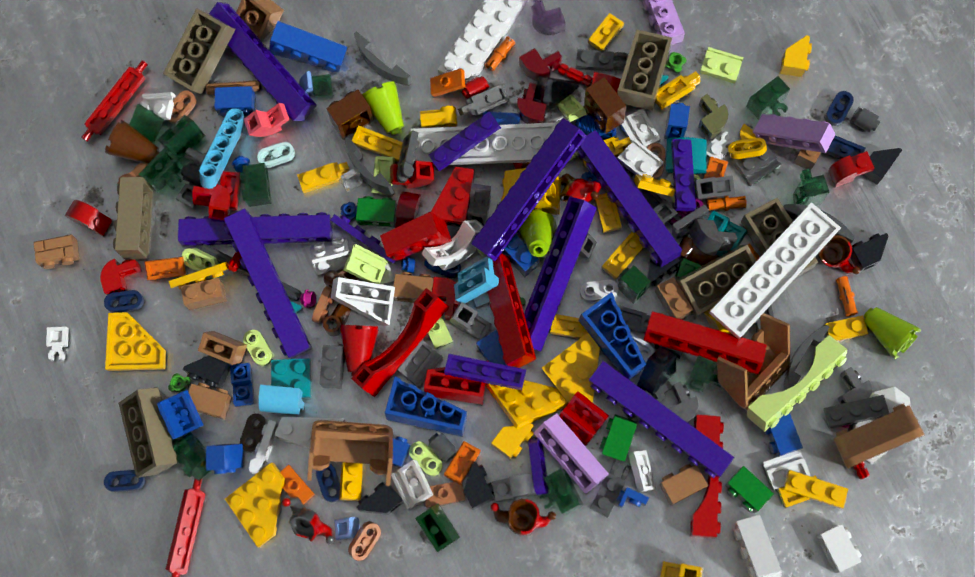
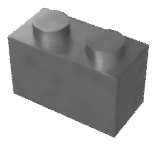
(332, 367)

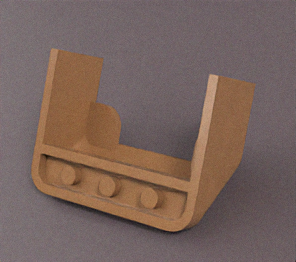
(748, 386)
(878, 436)
(351, 444)

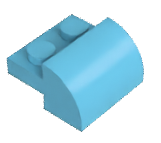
(475, 280)
(280, 400)

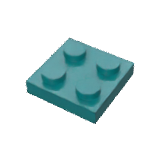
(293, 374)

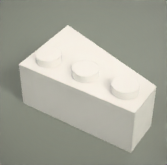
(756, 548)

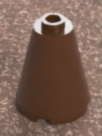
(130, 144)

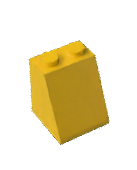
(548, 203)

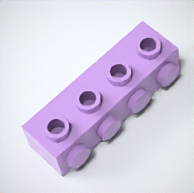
(665, 19)
(795, 132)
(571, 453)

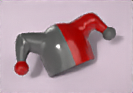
(306, 522)

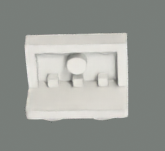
(330, 255)

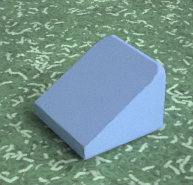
(307, 83)
(346, 528)

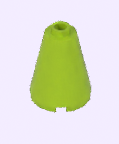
(386, 107)
(538, 232)
(891, 330)

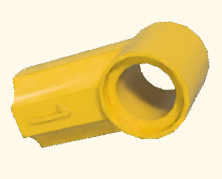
(439, 118)

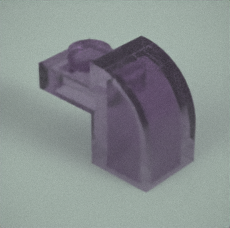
(545, 21)

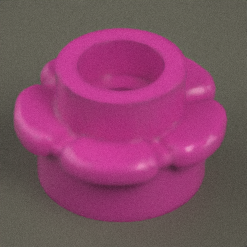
(308, 298)

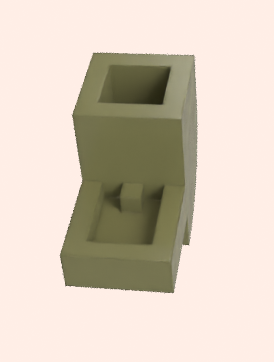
(716, 117)

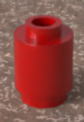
(474, 87)

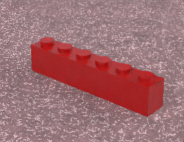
(509, 316)
(704, 341)

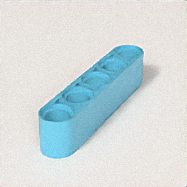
(221, 148)

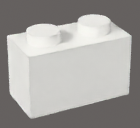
(839, 548)

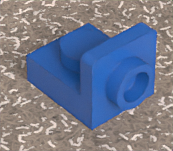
(636, 498)

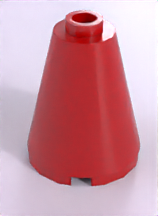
(358, 345)

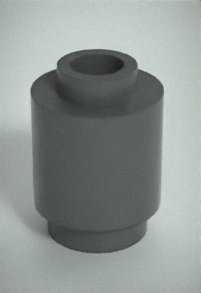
(865, 119)
(442, 447)

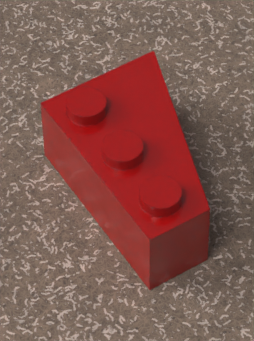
(455, 197)
(415, 236)
(453, 387)

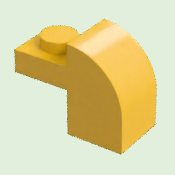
(680, 570)

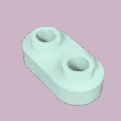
(276, 154)

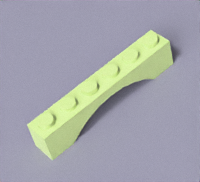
(770, 407)

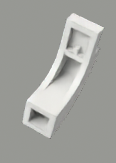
(458, 250)

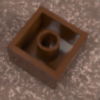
(604, 106)
(350, 113)

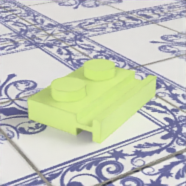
(721, 65)
(365, 264)

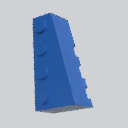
(306, 47)
(613, 336)
(422, 409)

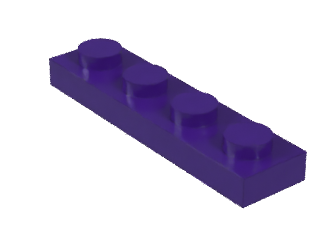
(464, 141)
(683, 175)
(358, 233)
(485, 372)

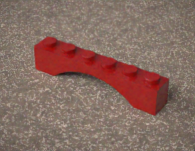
(424, 315)
(704, 520)

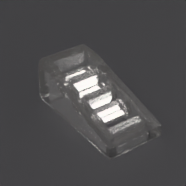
(351, 179)

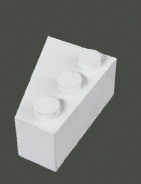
(365, 298)
(298, 430)

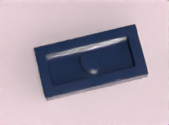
(842, 148)

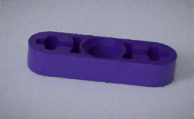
(538, 466)

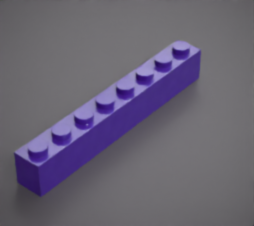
(265, 65)
(529, 189)
(628, 199)
(272, 229)
(557, 269)
(268, 284)
(661, 419)

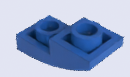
(242, 384)

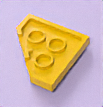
(131, 346)
(574, 367)
(529, 404)
(259, 503)

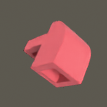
(266, 123)

